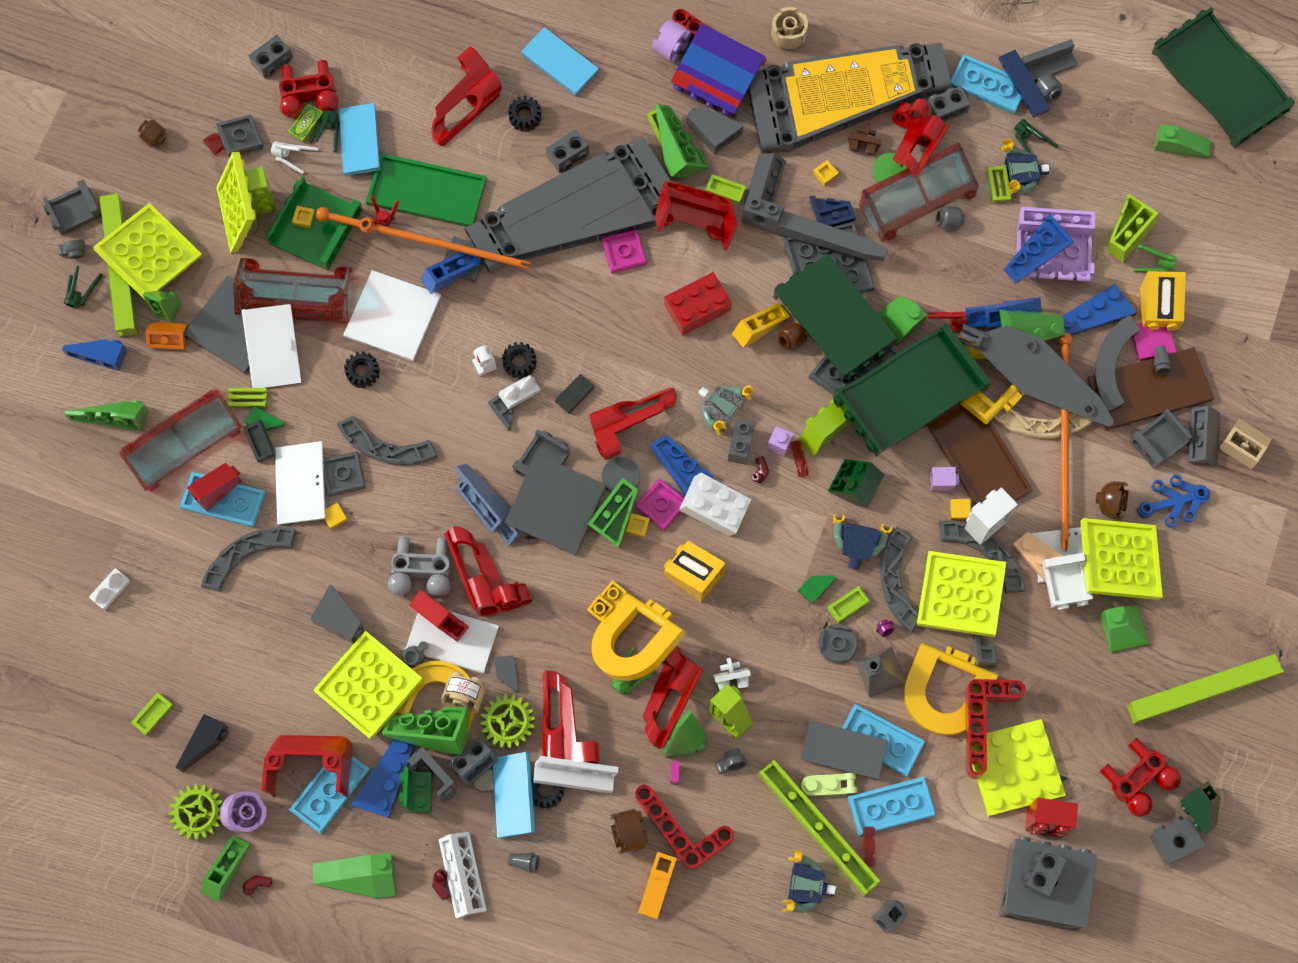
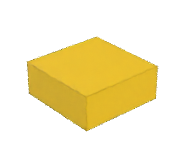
(825, 173)
(303, 217)
(960, 509)
(334, 516)
(637, 525)

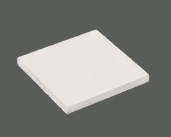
(392, 316)

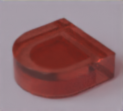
(214, 143)

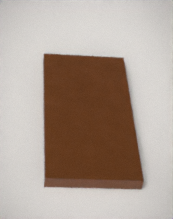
(1150, 394)
(978, 455)

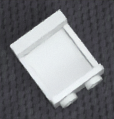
(1066, 581)

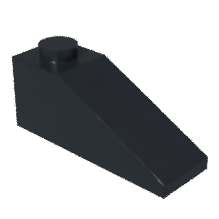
(204, 739)

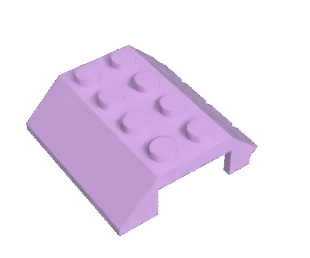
(1074, 260)

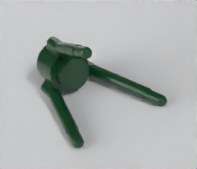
(327, 121)
(1024, 129)
(73, 298)

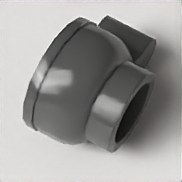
(73, 248)
(414, 655)
(733, 761)

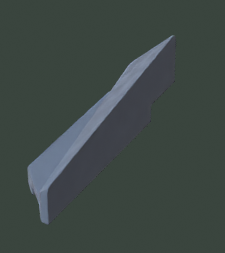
(486, 503)

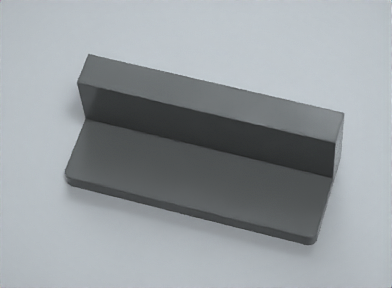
(1050, 60)
(766, 177)
(1205, 434)

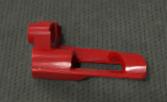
(478, 87)
(612, 420)
(562, 741)

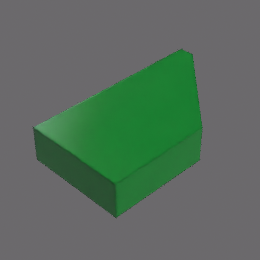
(268, 420)

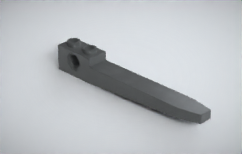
(774, 219)

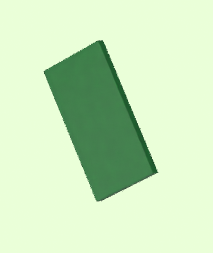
(427, 190)

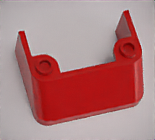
(698, 209)
(334, 750)

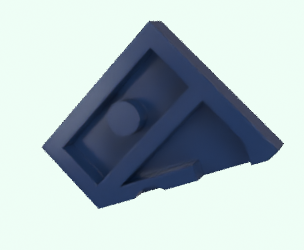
(832, 211)

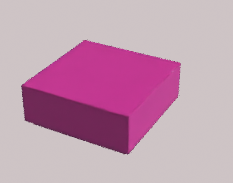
(674, 773)

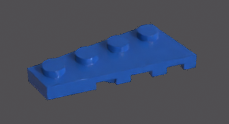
(1040, 248)
(1099, 310)
(677, 463)
(383, 784)

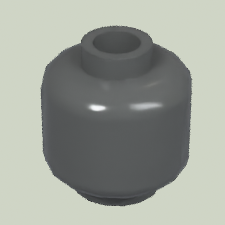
(1049, 87)
(950, 218)

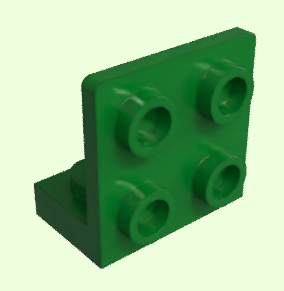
(416, 791)

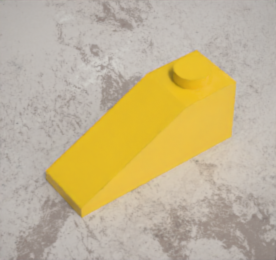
(759, 324)

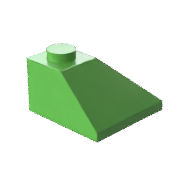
(903, 317)
(1123, 628)

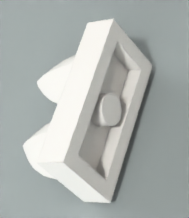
(519, 391)
(109, 589)

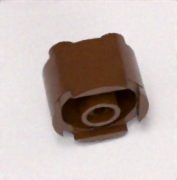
(628, 831)

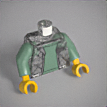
(722, 405)

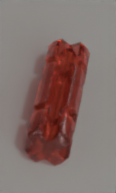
(799, 458)
(869, 846)

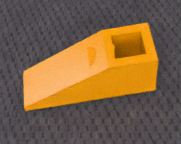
(657, 885)

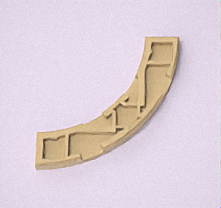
(1039, 428)

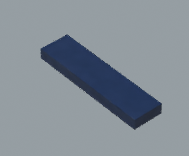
(1024, 83)

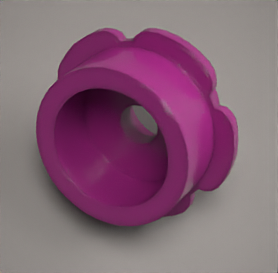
(885, 628)

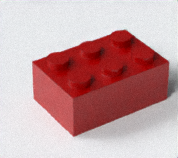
(697, 303)
(1051, 817)

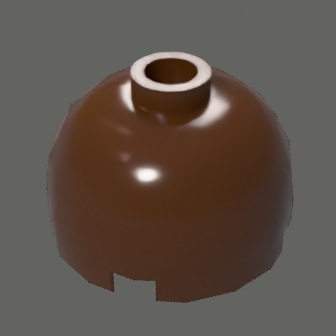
(1113, 499)

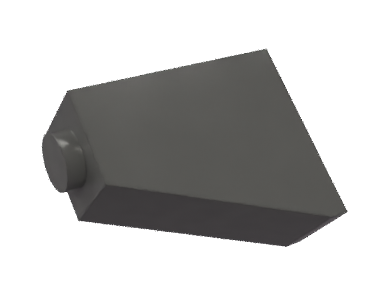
(713, 128)
(337, 617)

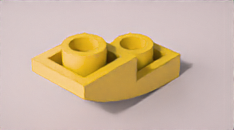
(607, 600)

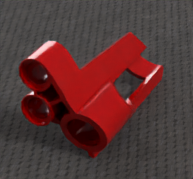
(921, 130)
(485, 591)
(679, 675)

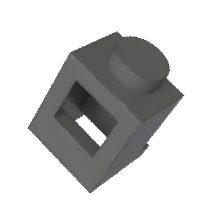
(897, 915)

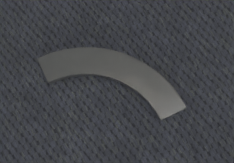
(1107, 359)
(384, 451)
(242, 548)
(991, 549)
(891, 580)

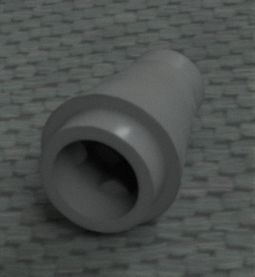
(1162, 362)
(524, 861)

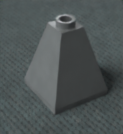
(880, 671)

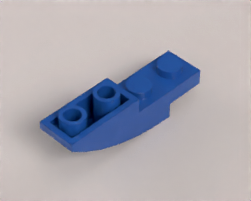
(990, 315)

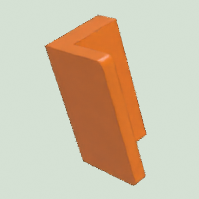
(166, 335)

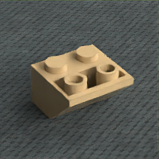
(1245, 443)

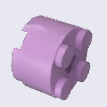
(672, 41)
(250, 804)

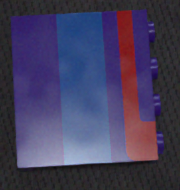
(717, 70)

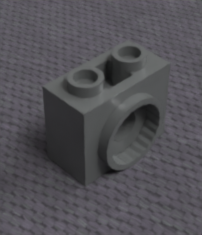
(1181, 829)

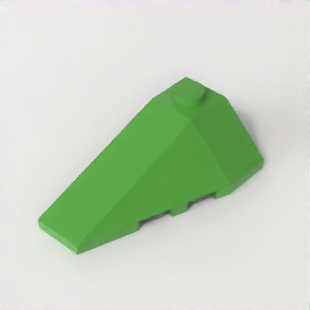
(678, 151)
(120, 415)
(436, 730)
(686, 738)
(360, 875)

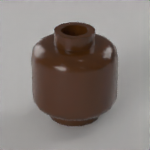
(152, 133)
(792, 336)

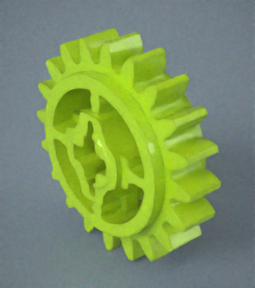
(511, 704)
(195, 820)

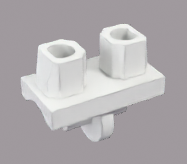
(740, 675)

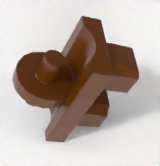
(856, 139)

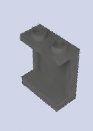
(72, 209)
(1161, 439)
(545, 446)
(421, 759)

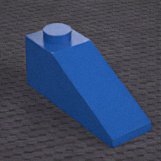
(447, 271)
(99, 352)

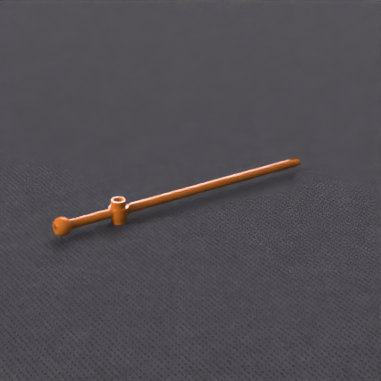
(323, 215)
(1065, 341)

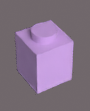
(780, 441)
(944, 478)

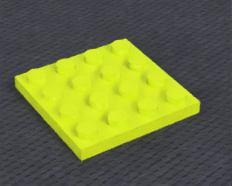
(235, 202)
(147, 251)
(1121, 559)
(961, 594)
(368, 685)
(1018, 768)

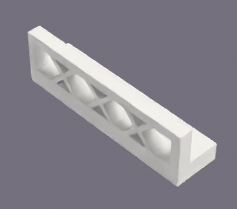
(574, 774)
(458, 874)

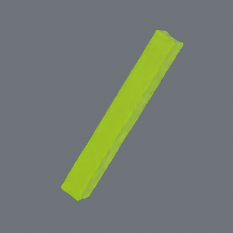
(121, 291)
(1204, 689)
(819, 828)

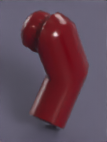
(762, 471)
(254, 882)
(439, 882)

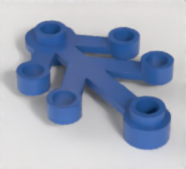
(1176, 500)

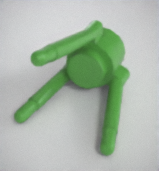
(1166, 261)
(623, 686)

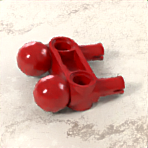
(307, 89)
(1139, 776)

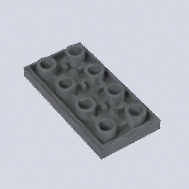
(844, 749)

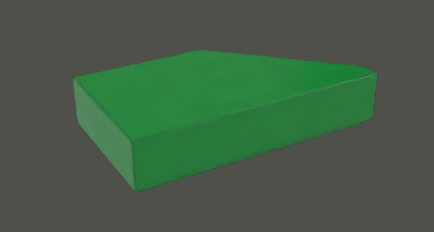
(815, 586)

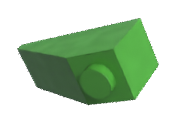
(1181, 141)
(163, 304)
(224, 868)

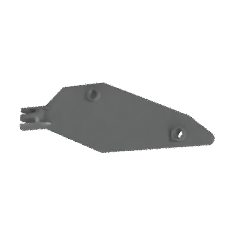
(1037, 370)

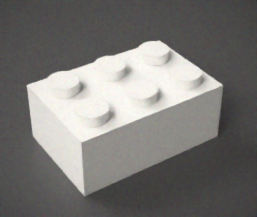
(715, 504)
(990, 515)

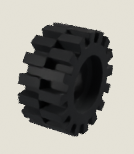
(521, 104)
(362, 359)
(519, 370)
(546, 802)

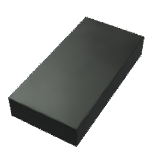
(574, 393)
(259, 441)

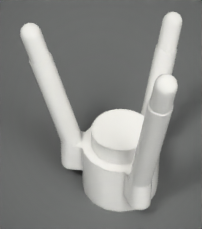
(282, 150)

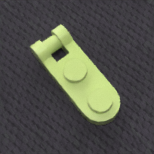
(828, 785)

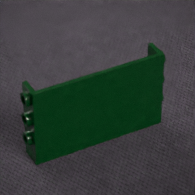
(836, 316)

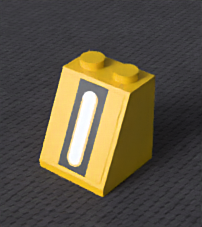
(1163, 300)
(694, 570)

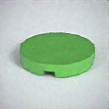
(885, 167)

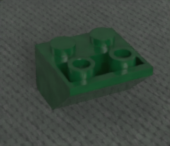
(856, 482)
(1203, 807)

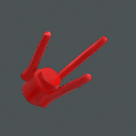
(382, 216)
(956, 319)

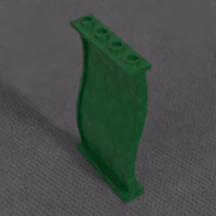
(1222, 77)
(911, 390)

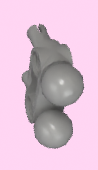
(420, 567)

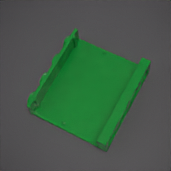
(325, 238)

